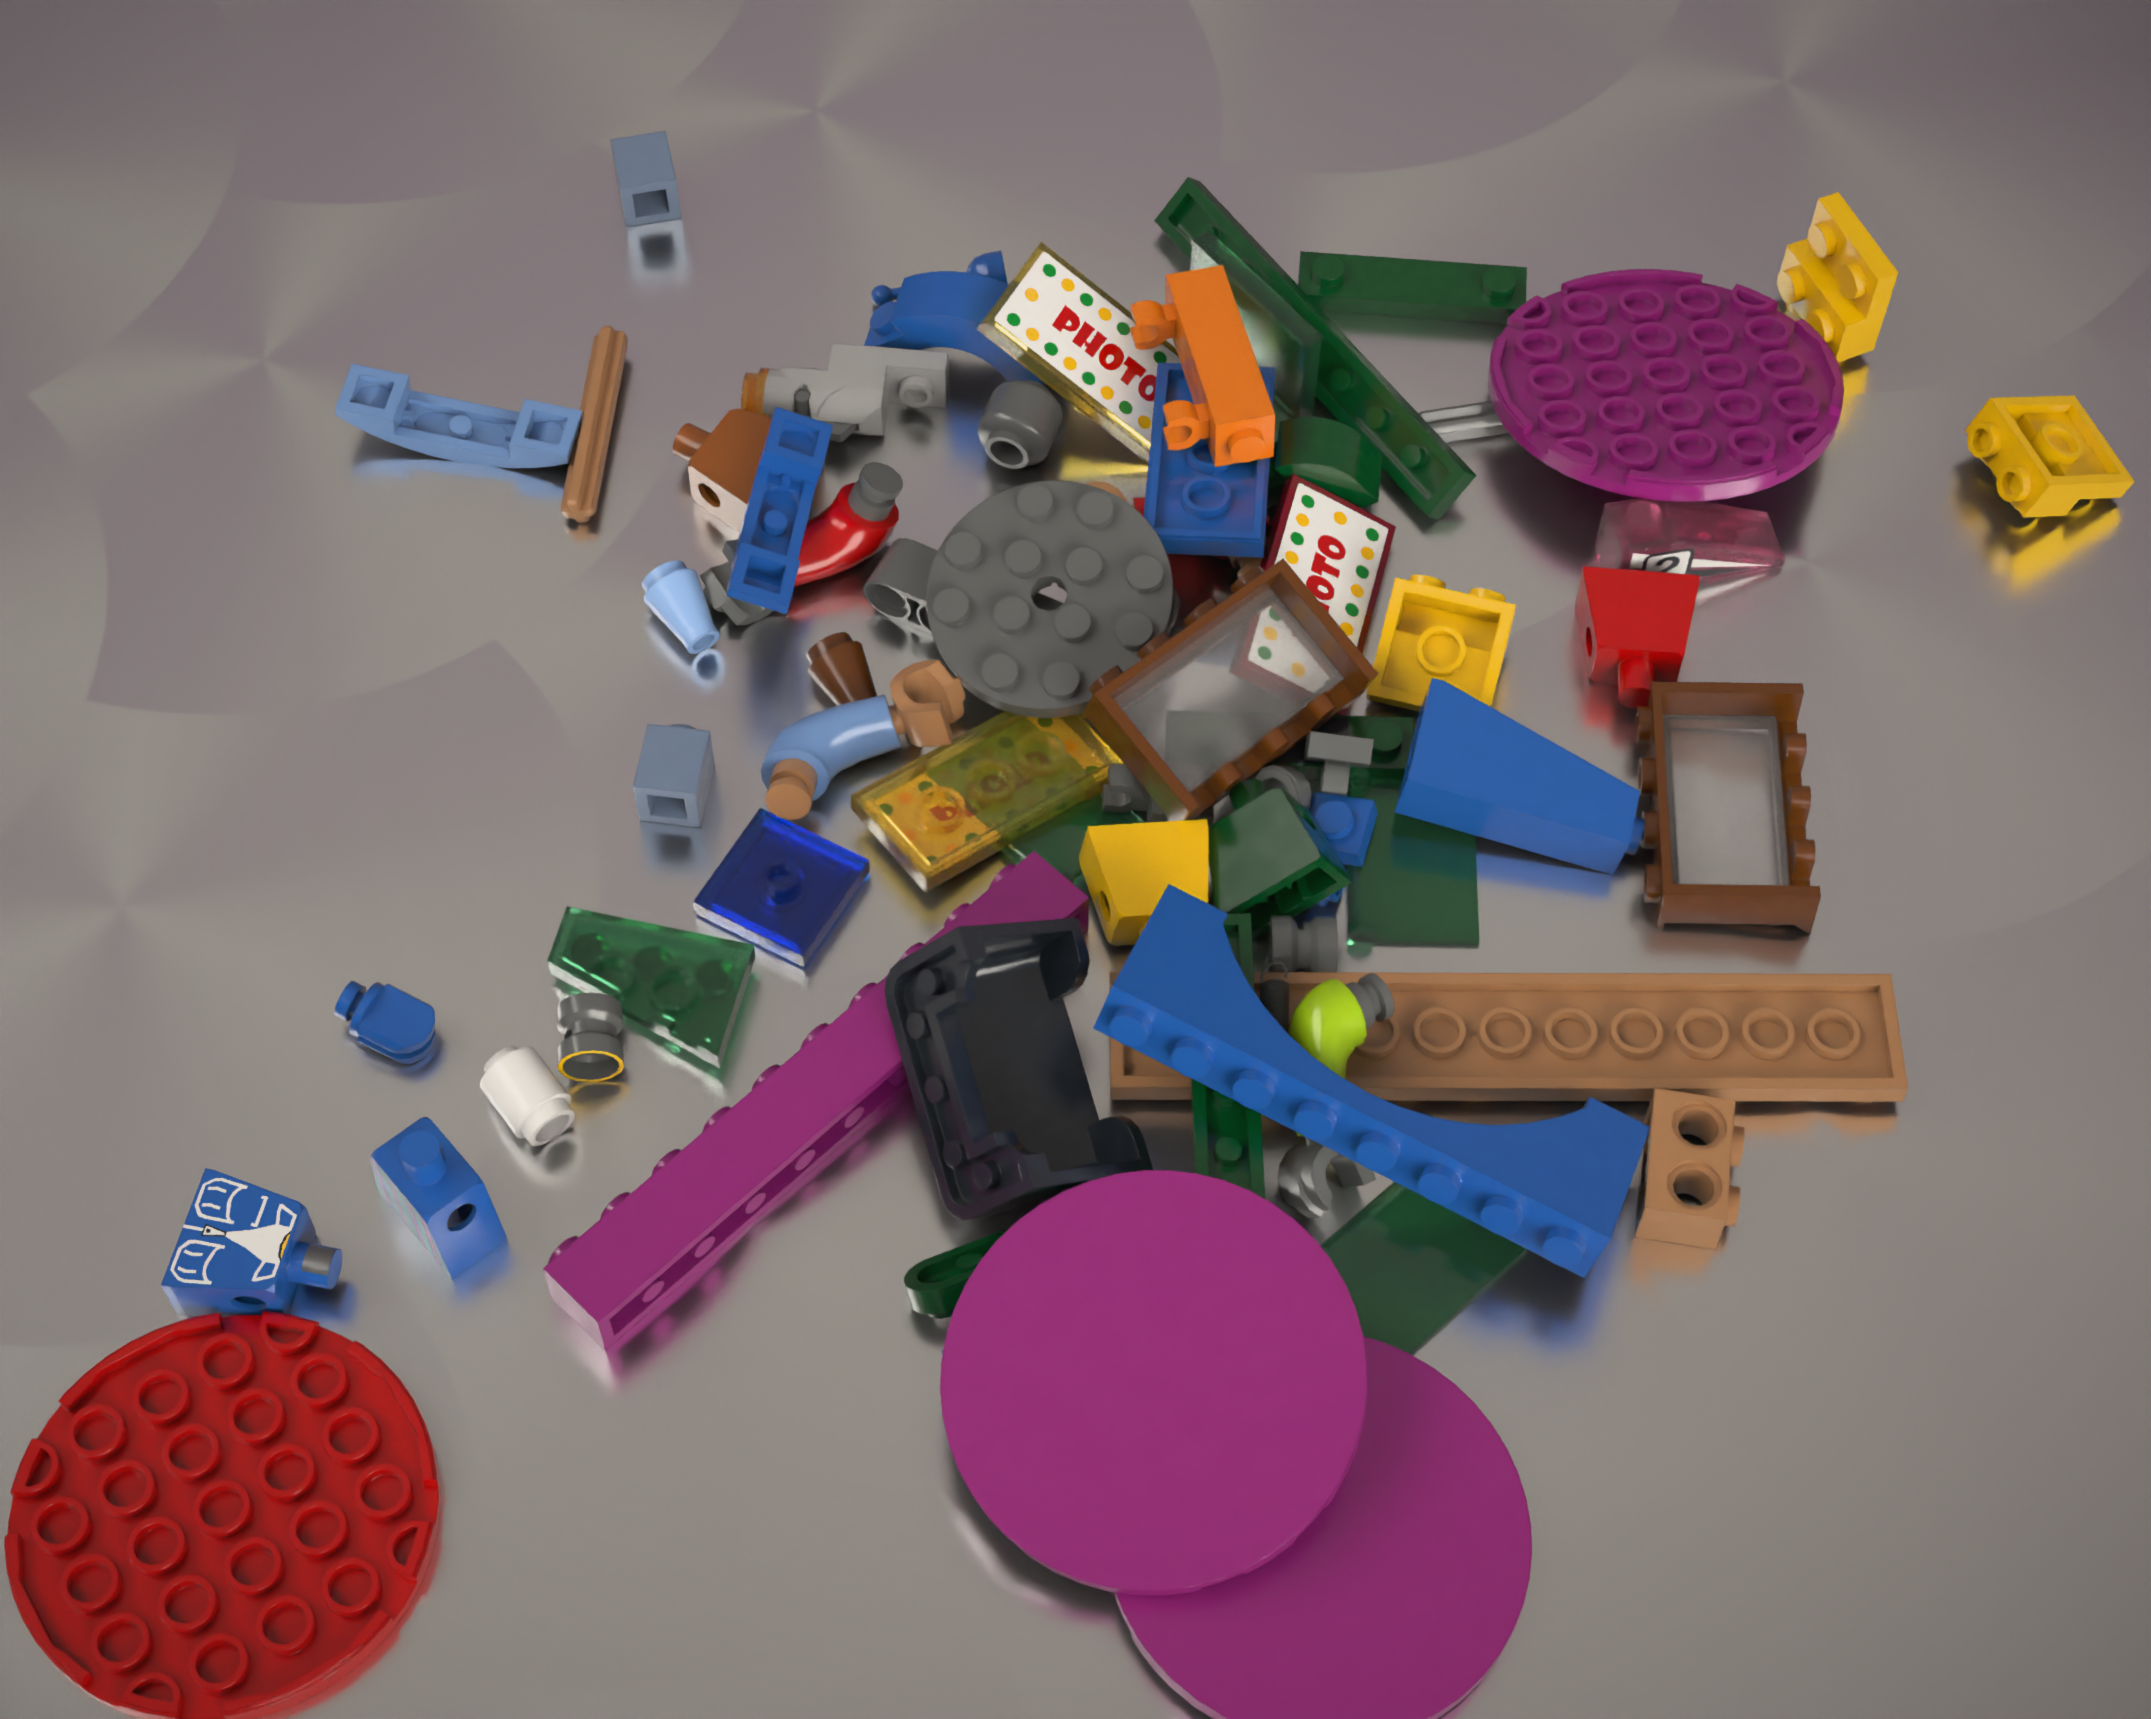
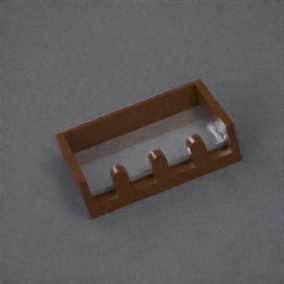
(1228, 691)
(1726, 804)

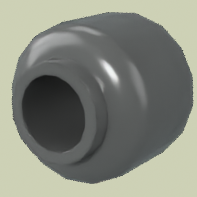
(1019, 423)

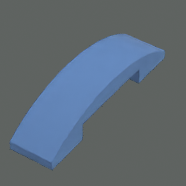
(454, 428)

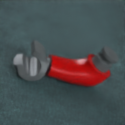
(833, 541)

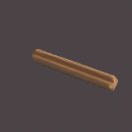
(594, 433)

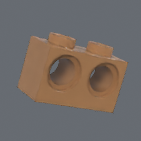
(1677, 1167)

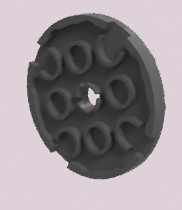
(1012, 549)

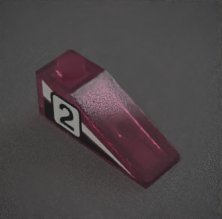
(1686, 538)

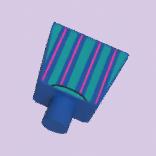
(425, 1183)

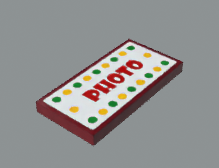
(1333, 551)

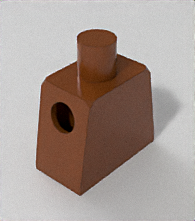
(724, 462)

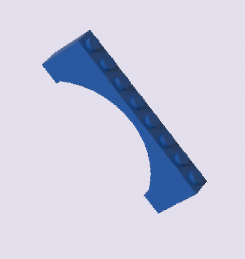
(1534, 1183)

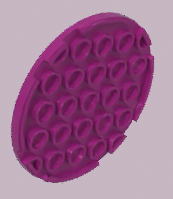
(1665, 386)
(1154, 1382)
(1386, 1595)

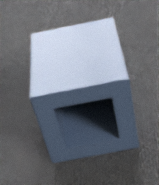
(646, 178)
(674, 775)

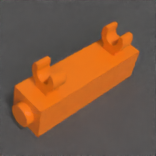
(1218, 364)

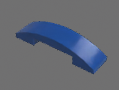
(778, 511)

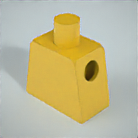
(1133, 865)

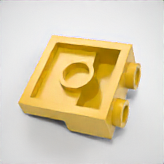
(1838, 279)
(2045, 454)
(1440, 637)

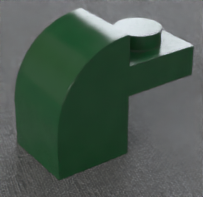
(1327, 456)

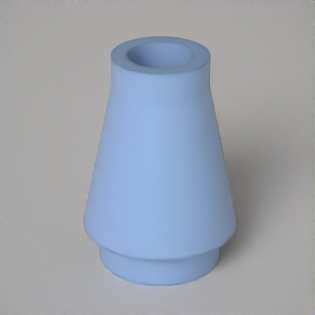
(680, 603)

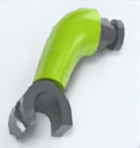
(1329, 1027)

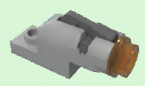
(853, 389)

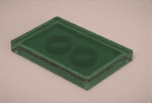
(1274, 328)

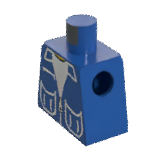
(245, 1251)

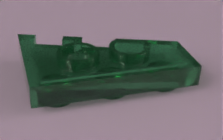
(664, 976)

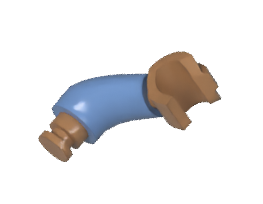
(825, 743)

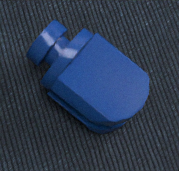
(388, 1020)

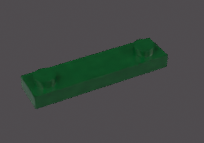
(1412, 287)

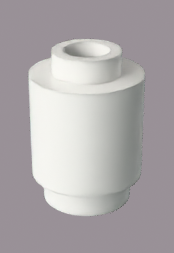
(527, 1094)

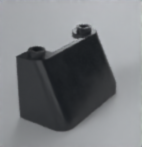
(1002, 1068)

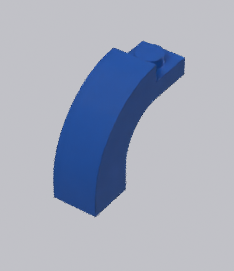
(944, 312)

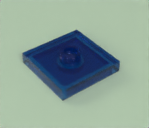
(781, 887)

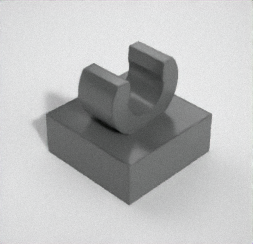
(1337, 755)

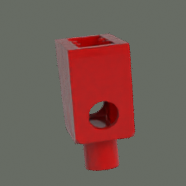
(1634, 627)

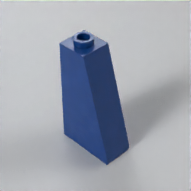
(1513, 786)

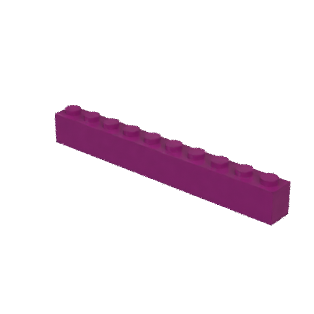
(768, 1139)

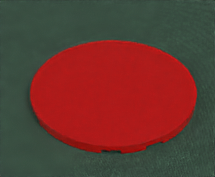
(223, 1518)

